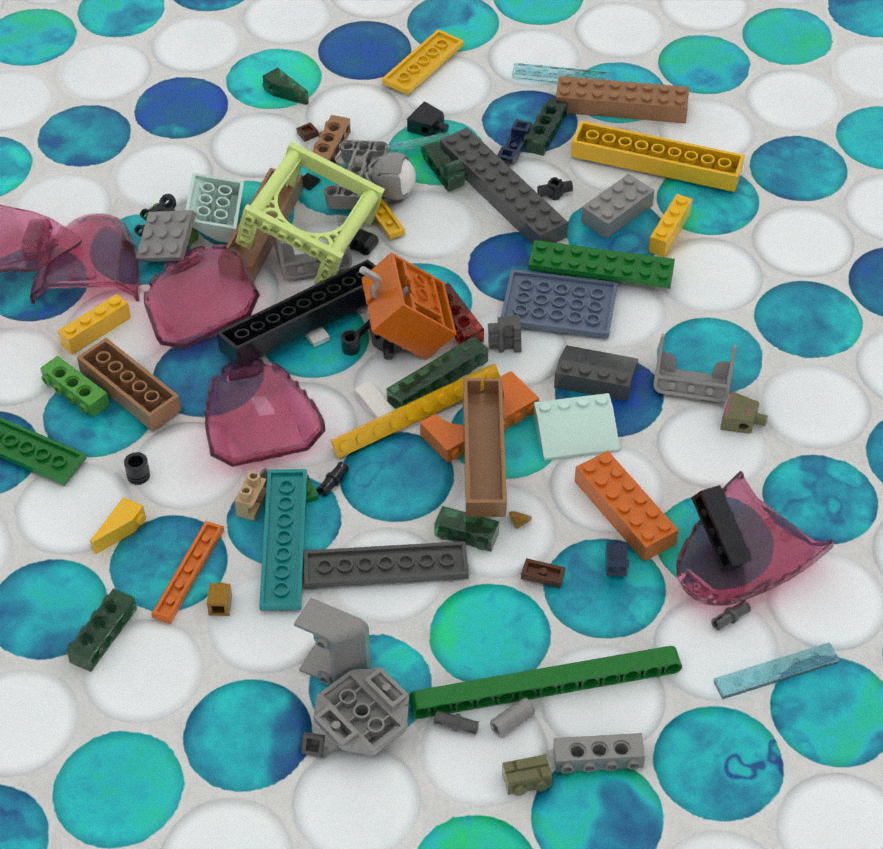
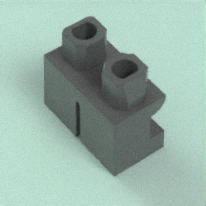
(508, 334)

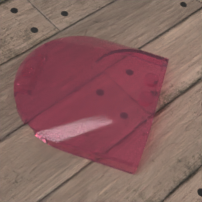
(200, 295)

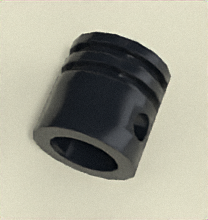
(137, 468)

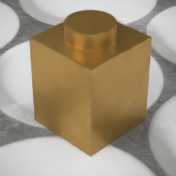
(219, 599)

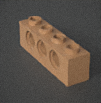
(334, 133)

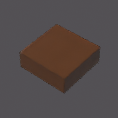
(307, 131)

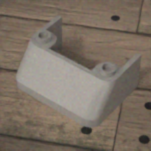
(304, 265)
(692, 384)
(339, 638)

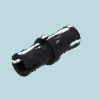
(332, 479)

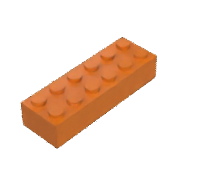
(626, 506)

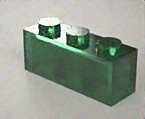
(456, 527)

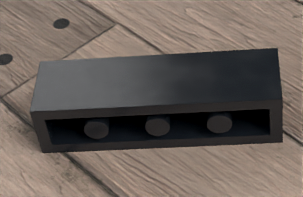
(721, 528)

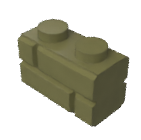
(527, 775)

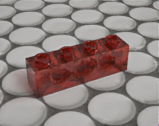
(464, 321)

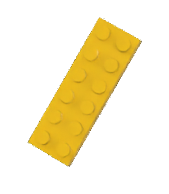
(422, 62)

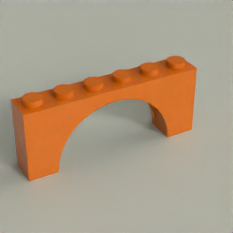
(448, 437)

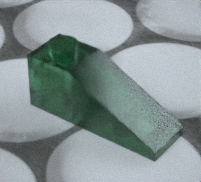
(284, 87)

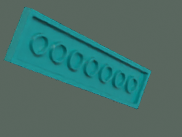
(283, 540)

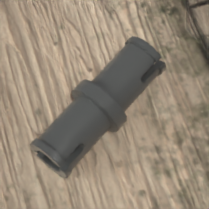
(731, 615)
(456, 722)

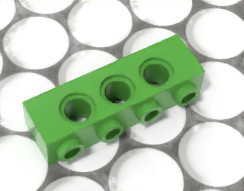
(74, 386)

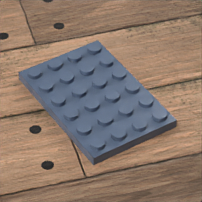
(561, 303)

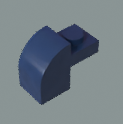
(616, 559)

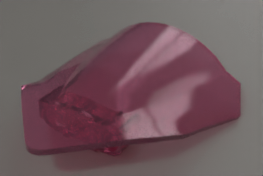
(32, 240)

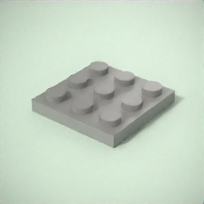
(165, 236)

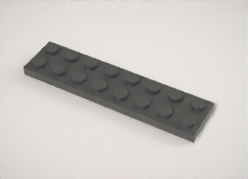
(385, 564)

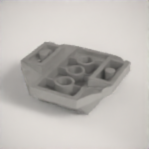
(367, 693)

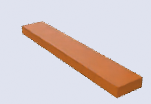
(187, 572)

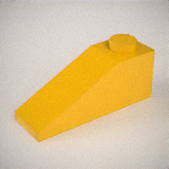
(120, 523)

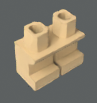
(251, 497)

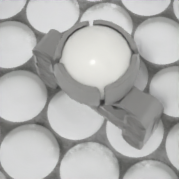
(374, 163)

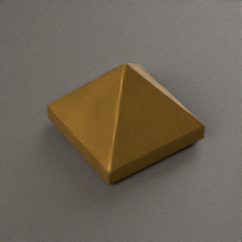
(519, 518)

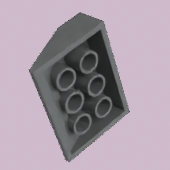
(595, 372)

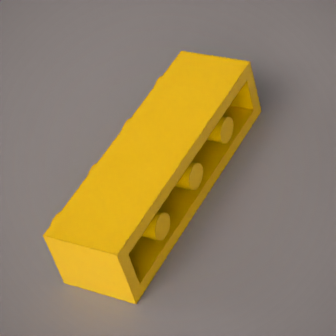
(670, 225)
(94, 324)

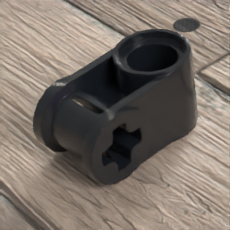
(364, 242)

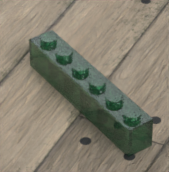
(438, 373)

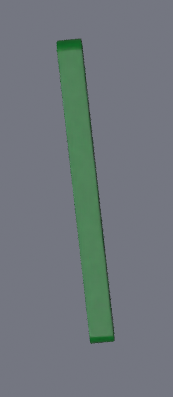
(545, 682)

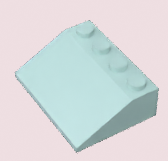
(215, 204)
(576, 426)

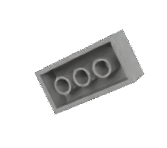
(617, 206)

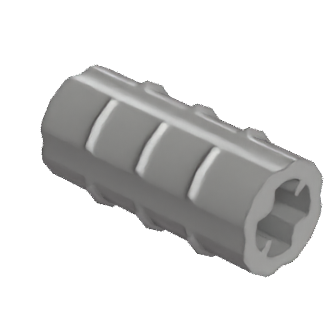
(512, 717)

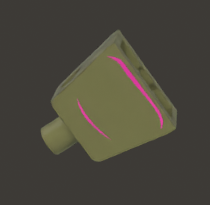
(741, 414)

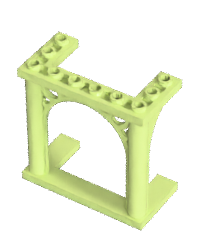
(287, 172)

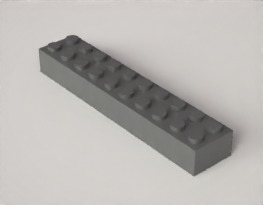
(505, 189)

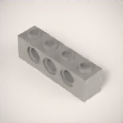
(607, 745)

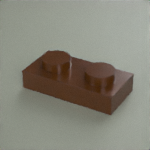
(543, 573)

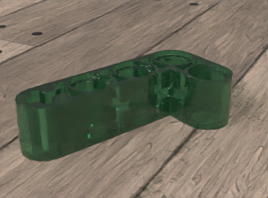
(449, 172)

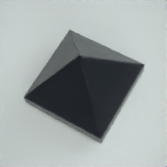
(310, 181)

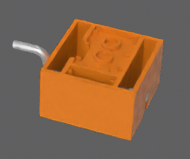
(415, 322)

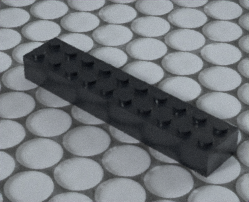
(294, 316)

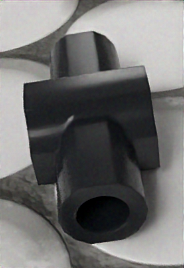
(555, 188)

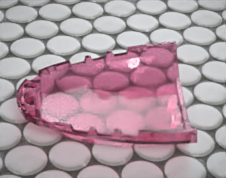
(101, 260)
(259, 414)
(774, 544)

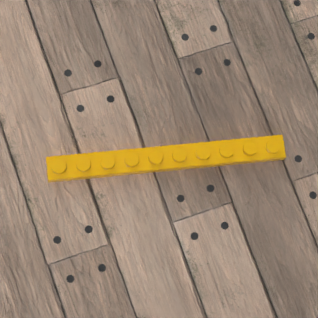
(406, 414)

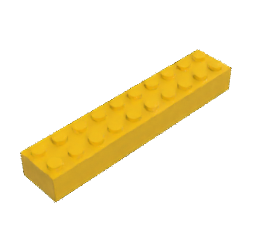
(657, 156)

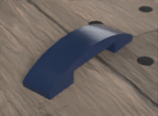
(515, 144)

